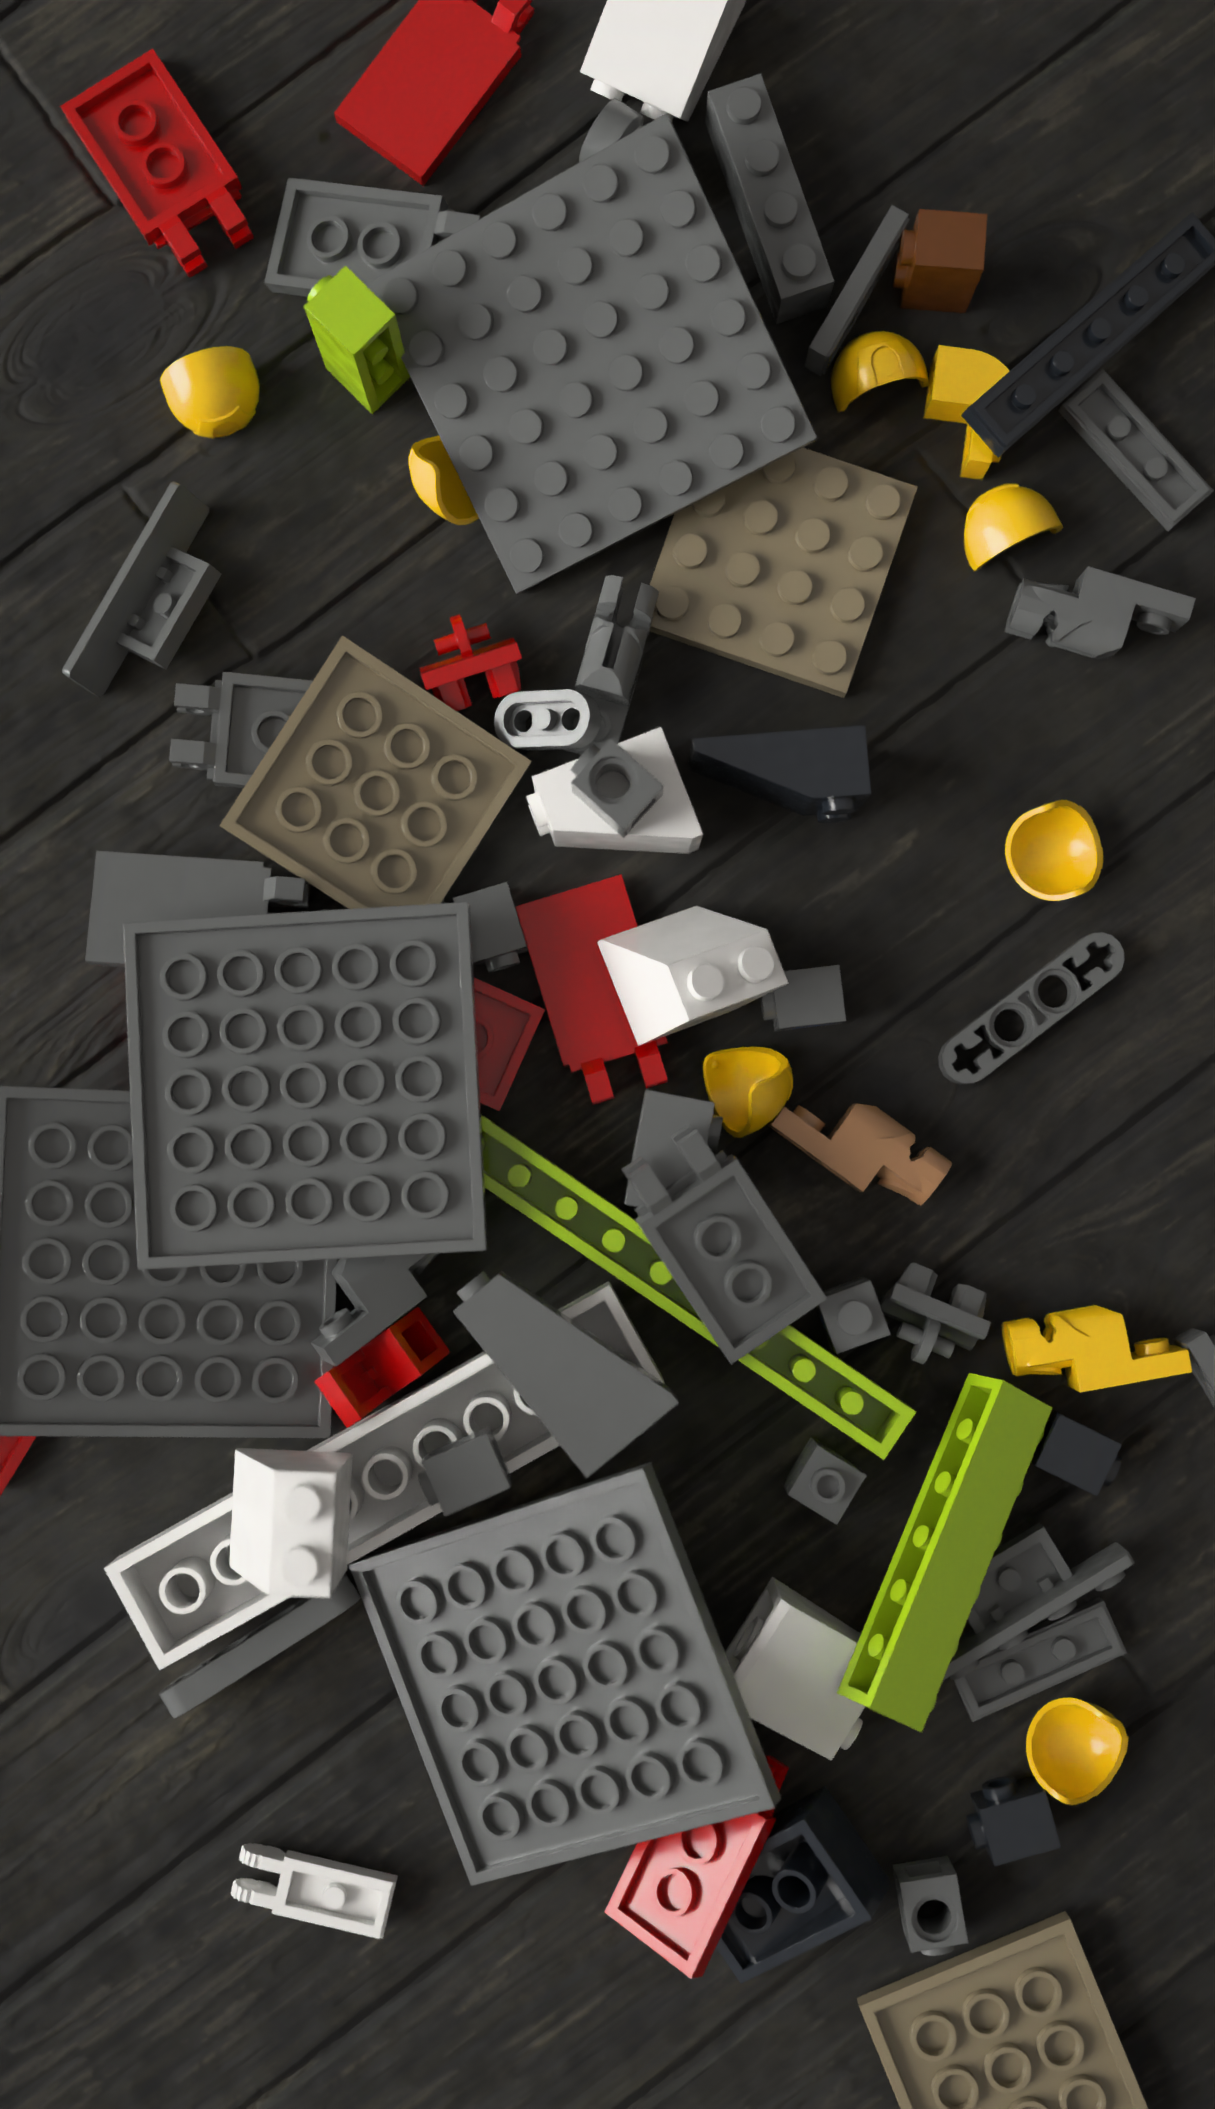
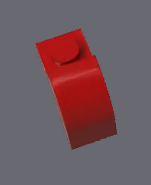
(382, 1367)

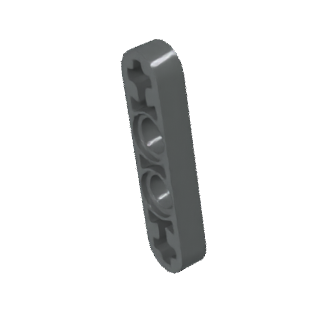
(1034, 1013)
(256, 1648)

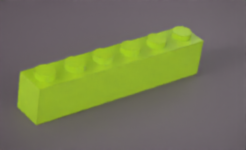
(945, 1551)

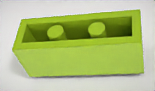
(357, 338)

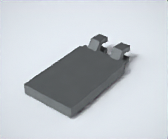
(353, 226)
(245, 722)
(177, 887)
(723, 1247)

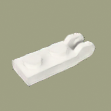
(318, 1890)

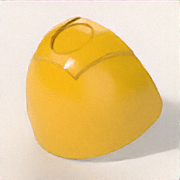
(874, 361)
(212, 390)
(439, 482)
(1004, 519)
(1054, 851)
(747, 1087)
(1075, 1749)

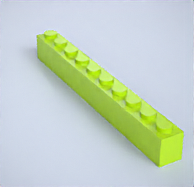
(621, 1248)

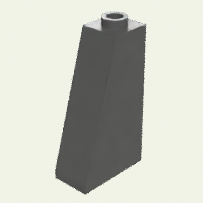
(567, 1376)

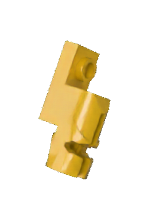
(1091, 1348)

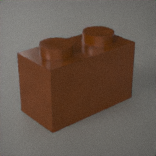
(940, 260)

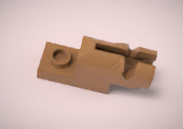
(863, 1146)

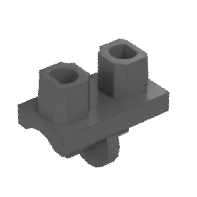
(930, 1322)

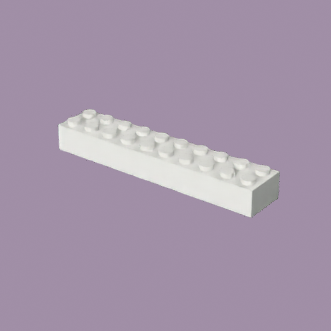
(181, 1579)

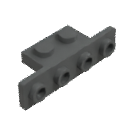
(150, 598)
(1024, 1587)

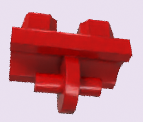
(496, 660)

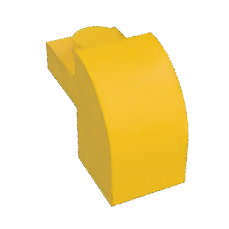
(955, 383)

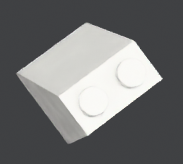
(659, 51)
(665, 828)
(689, 970)
(291, 1520)
(790, 1669)

